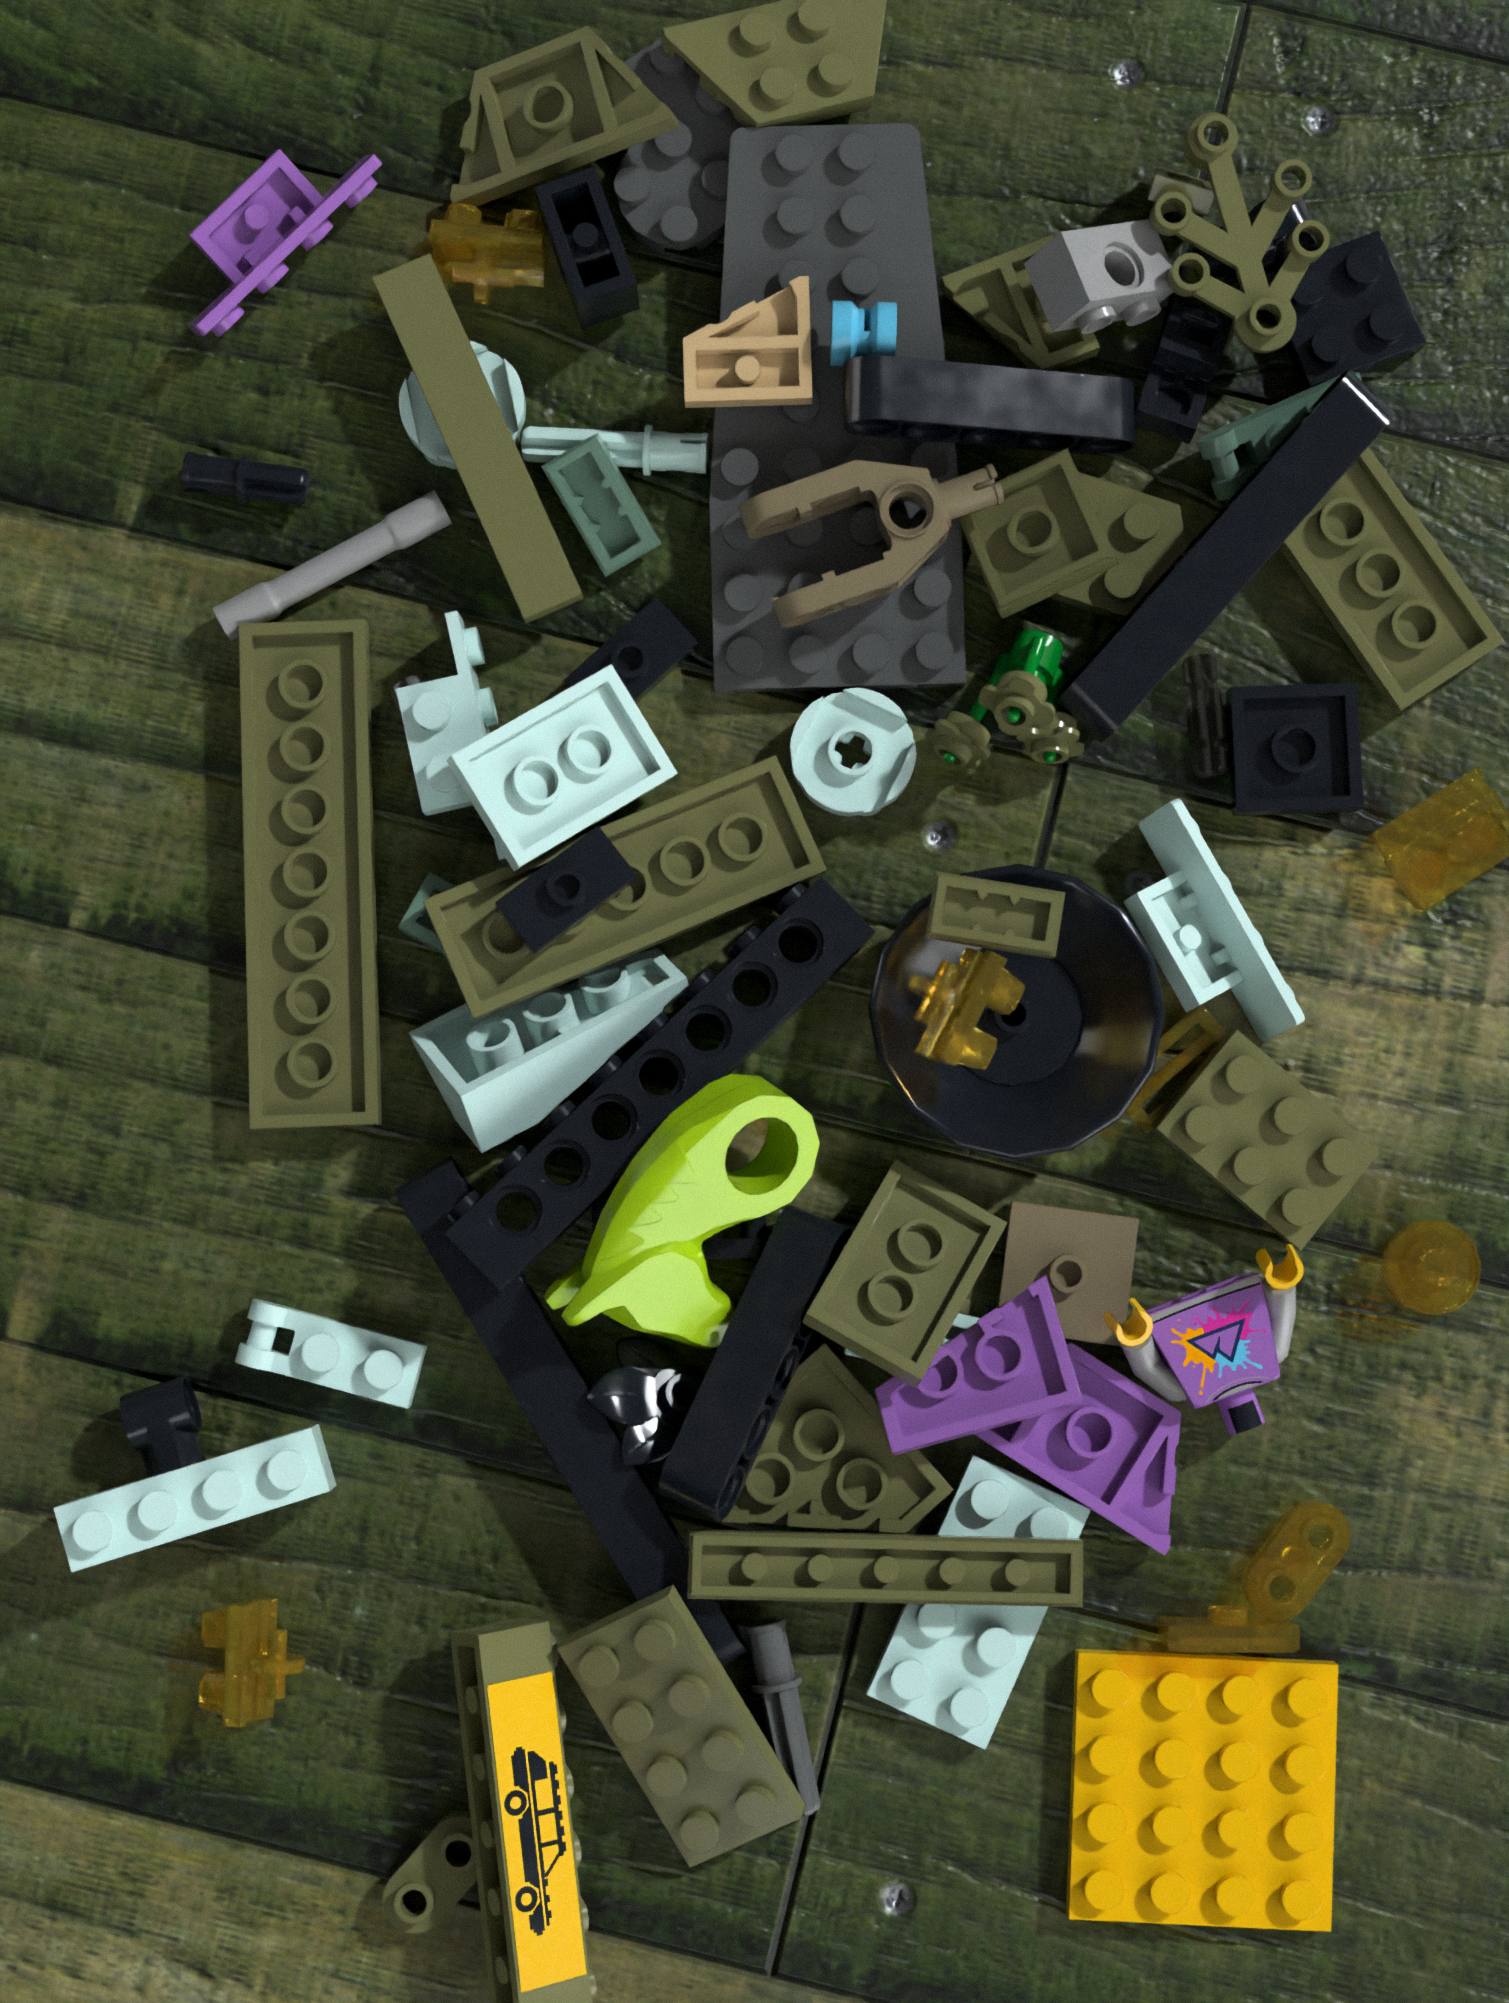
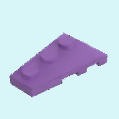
(986, 1377)

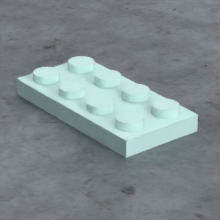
(962, 1660)

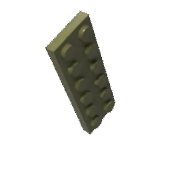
(693, 865)

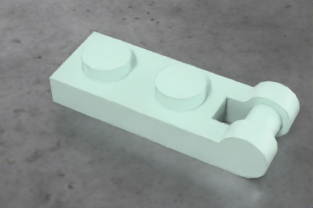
(334, 1354)

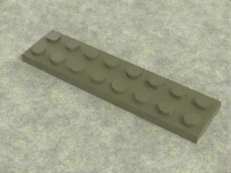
(309, 875)

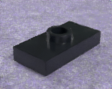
(641, 651)
(566, 891)

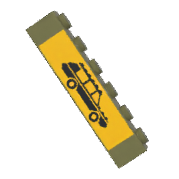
(522, 1813)

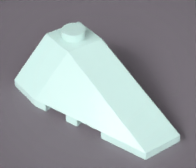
(532, 1055)

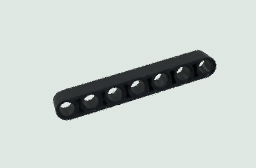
(1225, 555)

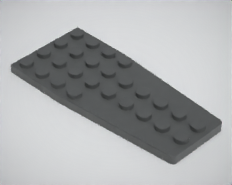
(857, 222)

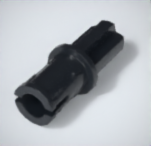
(245, 479)

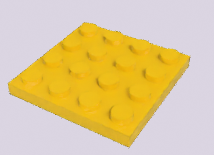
(1202, 1790)

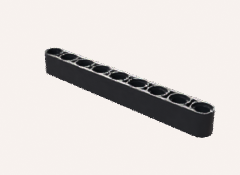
(553, 1397)

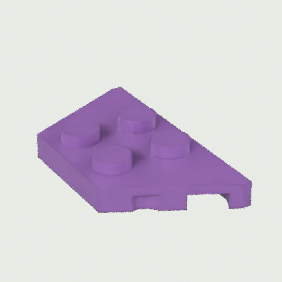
(1105, 1452)

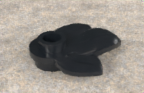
(643, 1399)

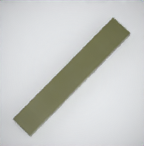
(478, 438)
(885, 1568)

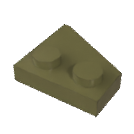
(1007, 307)

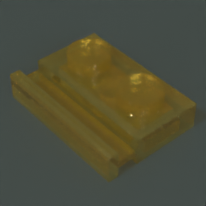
(1445, 840)

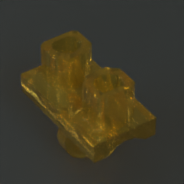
(488, 253)
(955, 1003)
(253, 1661)

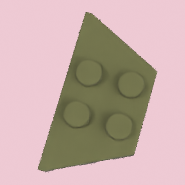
(786, 59)
(551, 115)
(1145, 539)

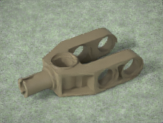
(883, 487)

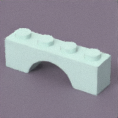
(194, 1498)

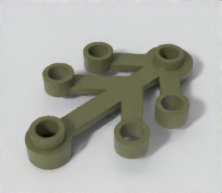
(1240, 243)

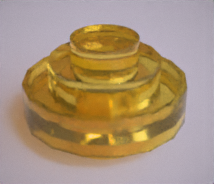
(1431, 1267)

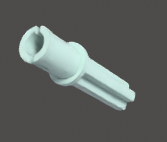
(628, 449)

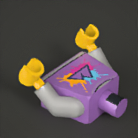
(1217, 1340)

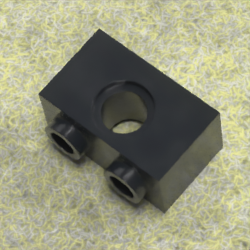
(587, 247)

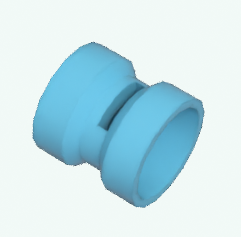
(862, 331)

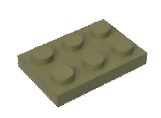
(1265, 1139)
(905, 1273)

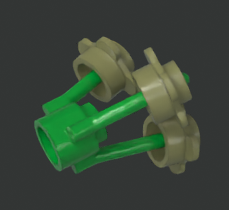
(1023, 705)

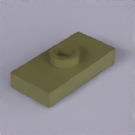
(995, 915)

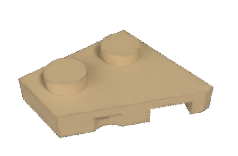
(753, 355)

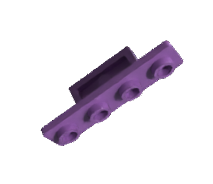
(263, 225)

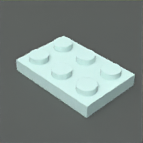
(561, 767)

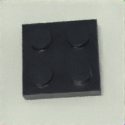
(1350, 313)
(1294, 749)

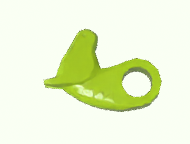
(674, 1195)

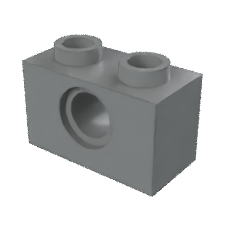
(1101, 276)

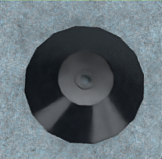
(1072, 1060)

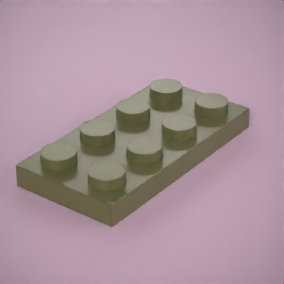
(1388, 586)
(681, 1726)

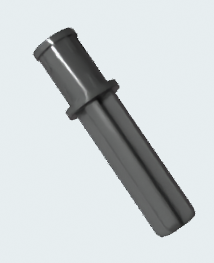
(781, 1704)

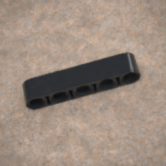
(988, 405)
(752, 1365)

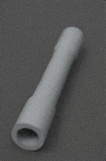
(393, 533)

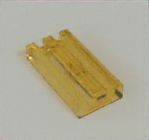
(1213, 1033)

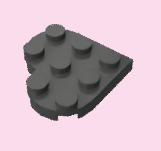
(677, 183)

